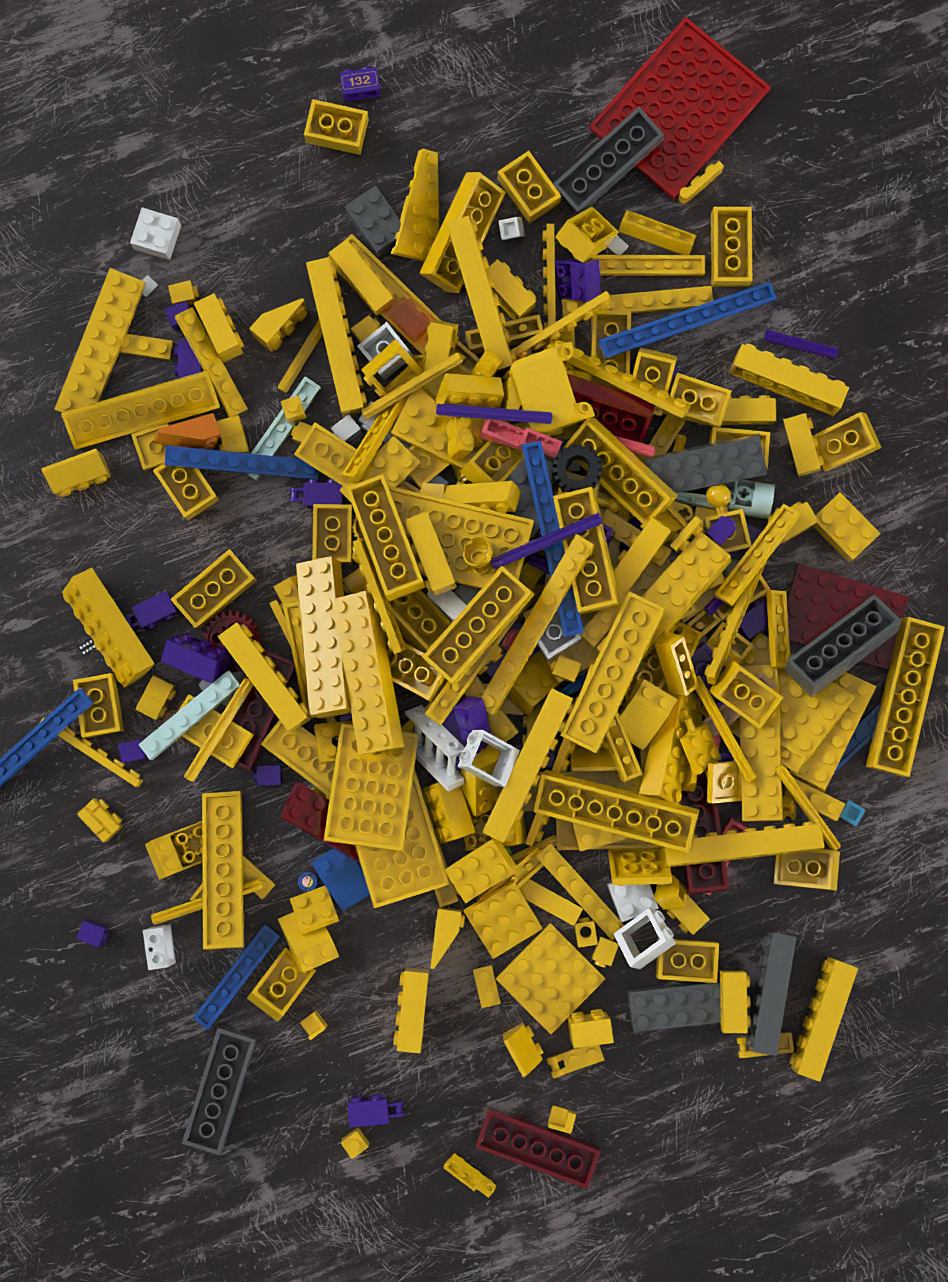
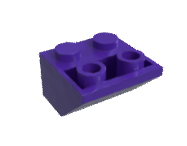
(578, 279)

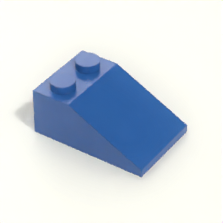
(342, 878)

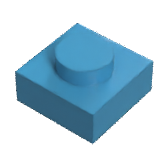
(852, 813)

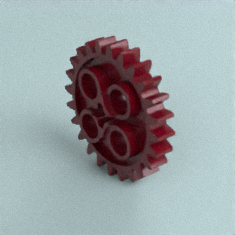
(228, 620)

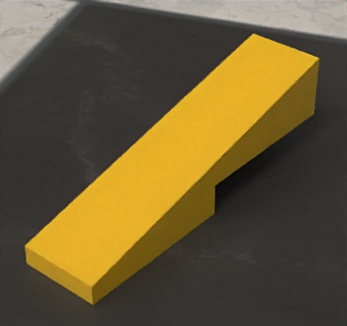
(551, 902)

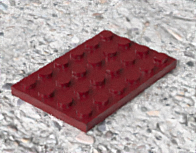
(822, 599)

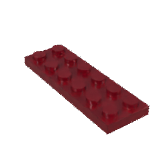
(309, 813)

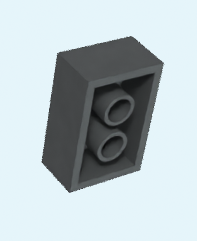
(374, 220)

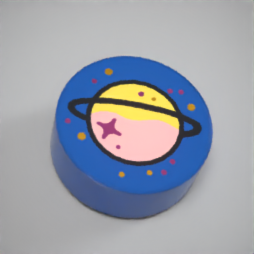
(307, 881)

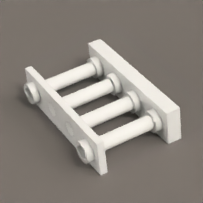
(433, 759)

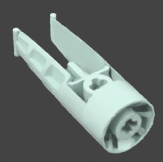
(756, 500)

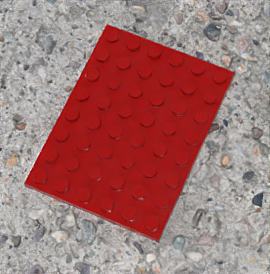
(693, 96)

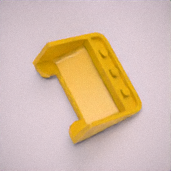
(546, 388)

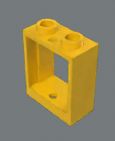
(382, 359)

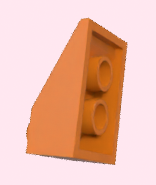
(193, 433)

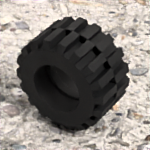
(576, 453)

